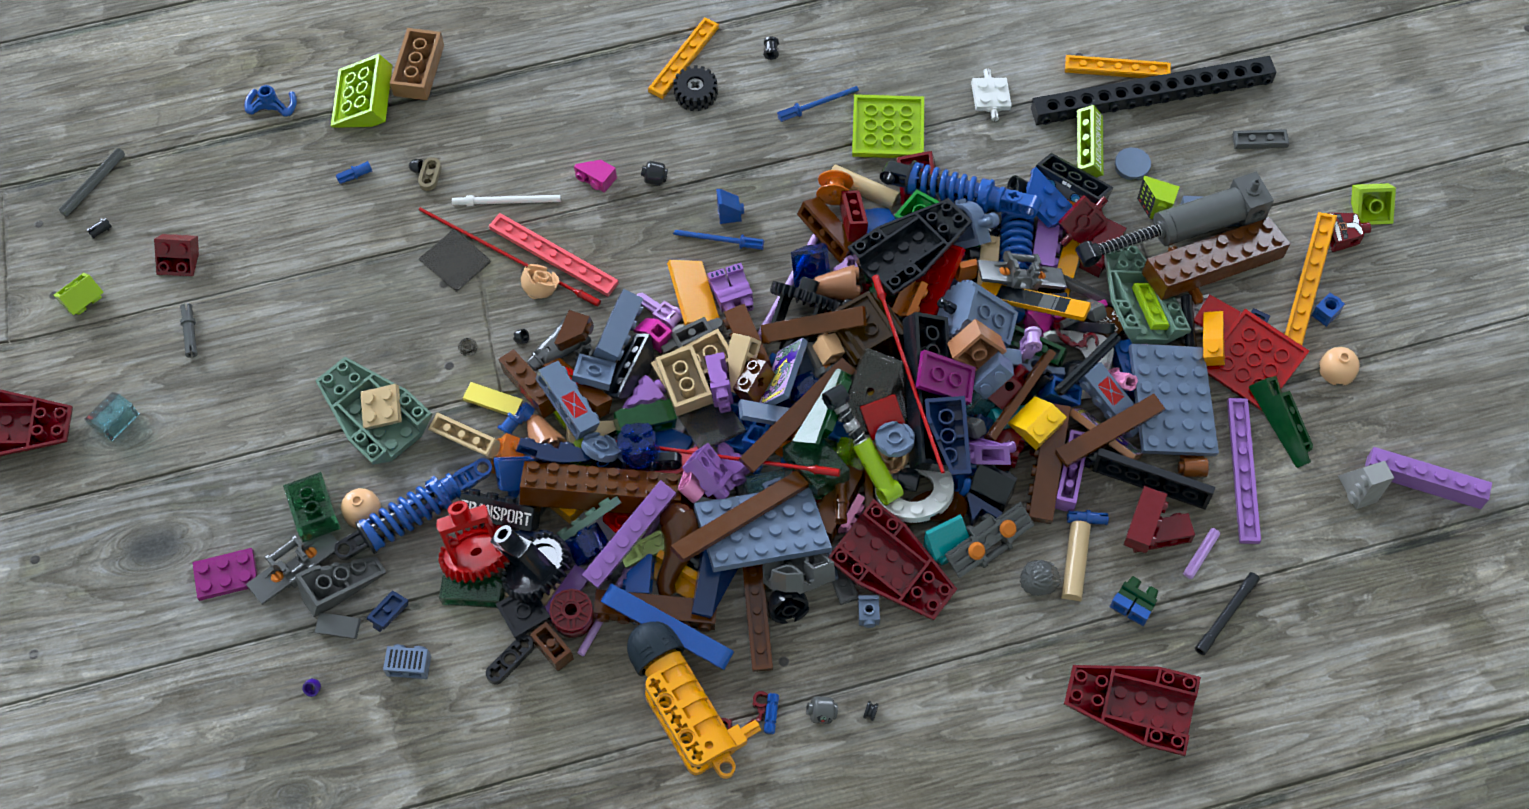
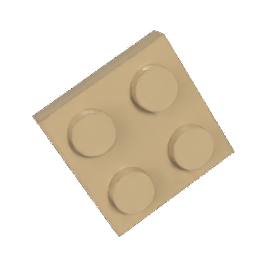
(381, 406)

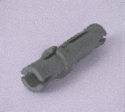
(188, 323)

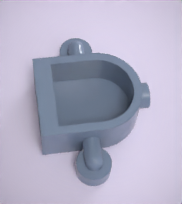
(978, 231)

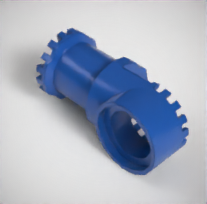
(513, 421)

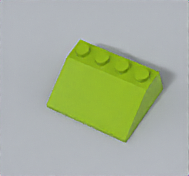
(362, 93)

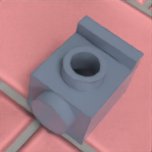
(868, 602)

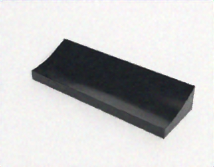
(1143, 474)

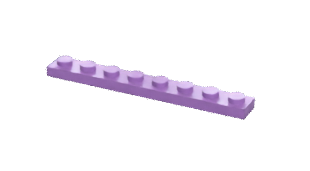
(1243, 471)

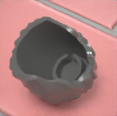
(1039, 578)

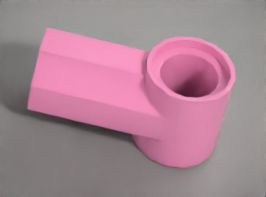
(1125, 380)

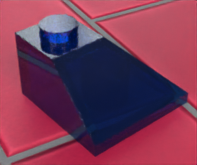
(809, 262)

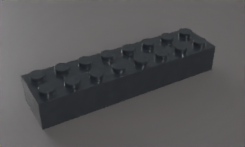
(931, 334)

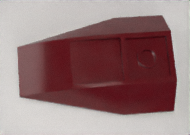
(31, 423)
(892, 562)
(1137, 702)

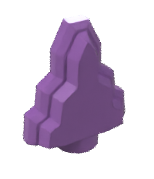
(646, 393)
(738, 469)

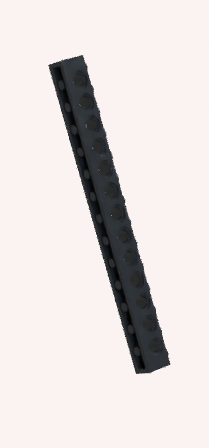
(1155, 89)

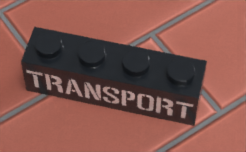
(504, 510)

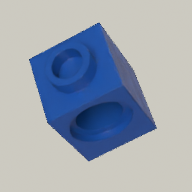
(1327, 315)

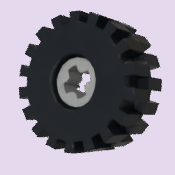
(695, 97)

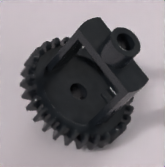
(806, 293)
(533, 563)

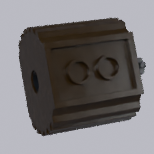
(875, 335)

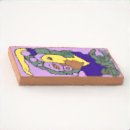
(1118, 444)

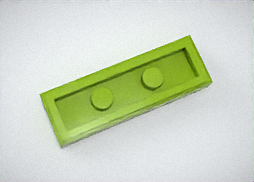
(1150, 306)

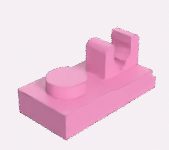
(856, 508)

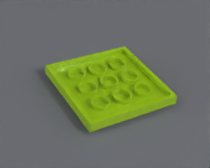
(887, 126)

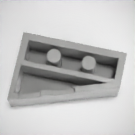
(1366, 484)

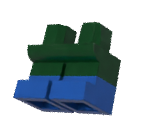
(1143, 601)

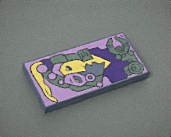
(785, 369)

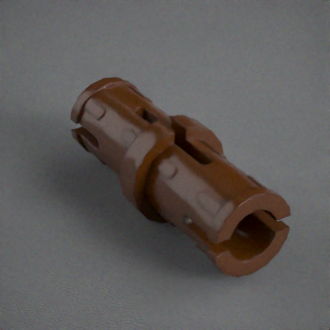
(841, 503)

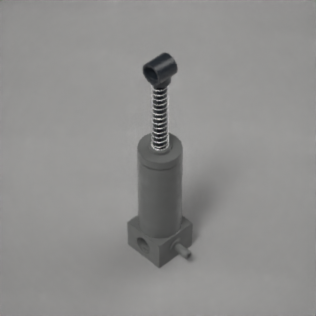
(1243, 203)

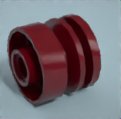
(571, 601)

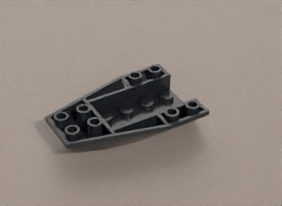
(909, 245)

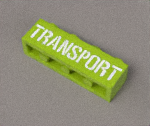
(1090, 140)

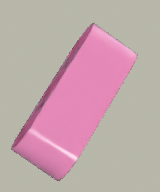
(690, 487)

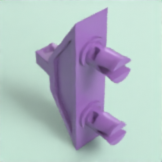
(990, 452)

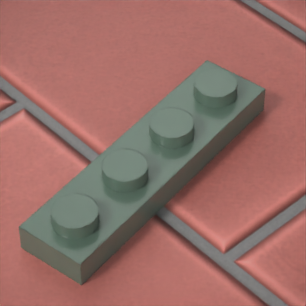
(591, 516)

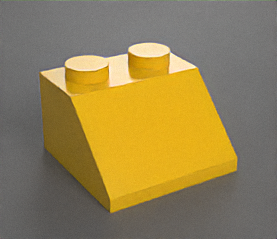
(1037, 421)

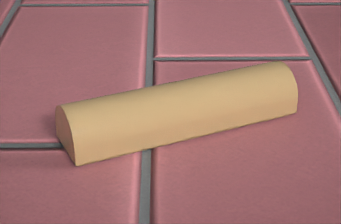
(872, 190)
(465, 435)
(1076, 561)

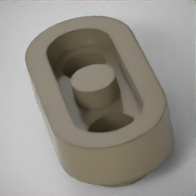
(428, 175)

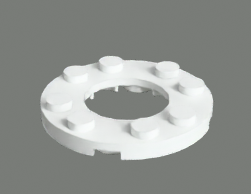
(922, 510)

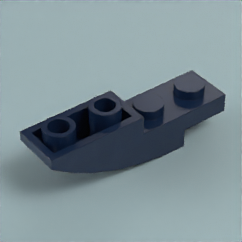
(565, 453)

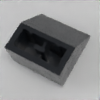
(993, 486)

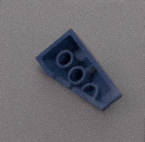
(949, 426)
(709, 587)

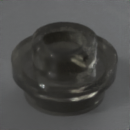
(465, 343)

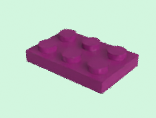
(945, 376)
(224, 573)

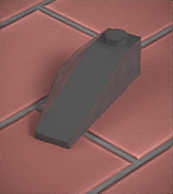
(332, 584)

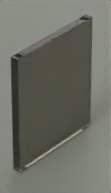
(455, 260)
(711, 426)

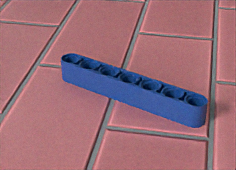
(691, 639)

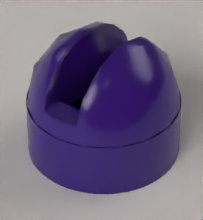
(307, 687)

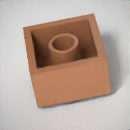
(976, 344)

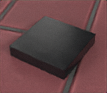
(523, 616)

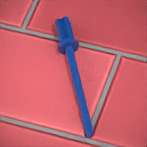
(797, 110)
(743, 241)

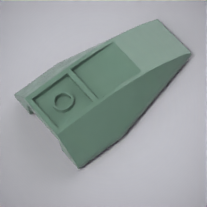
(1124, 270)
(343, 390)

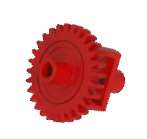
(469, 553)

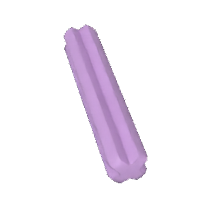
(1201, 553)

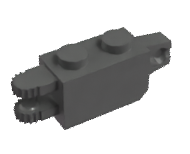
(690, 333)

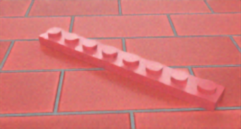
(554, 254)

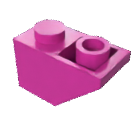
(596, 173)
(1039, 319)
(658, 330)

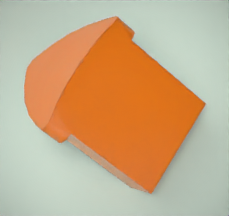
(967, 270)

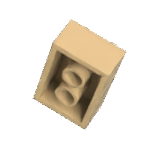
(684, 380)

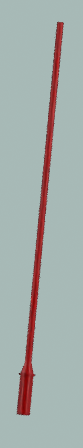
(580, 293)
(882, 296)
(814, 469)

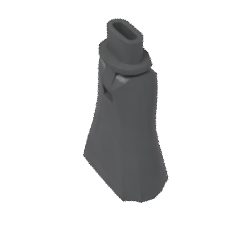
(548, 351)

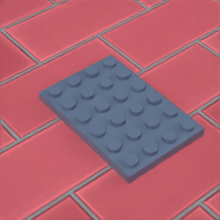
(1182, 386)
(779, 535)

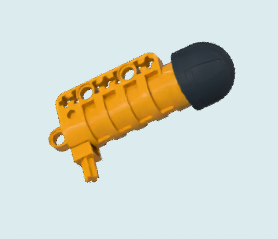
(658, 655)

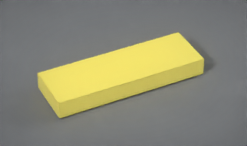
(492, 399)

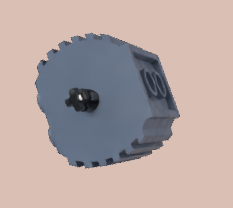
(971, 302)

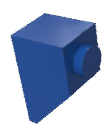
(729, 207)
(641, 576)

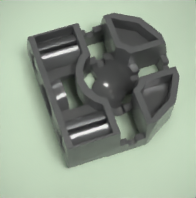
(790, 574)

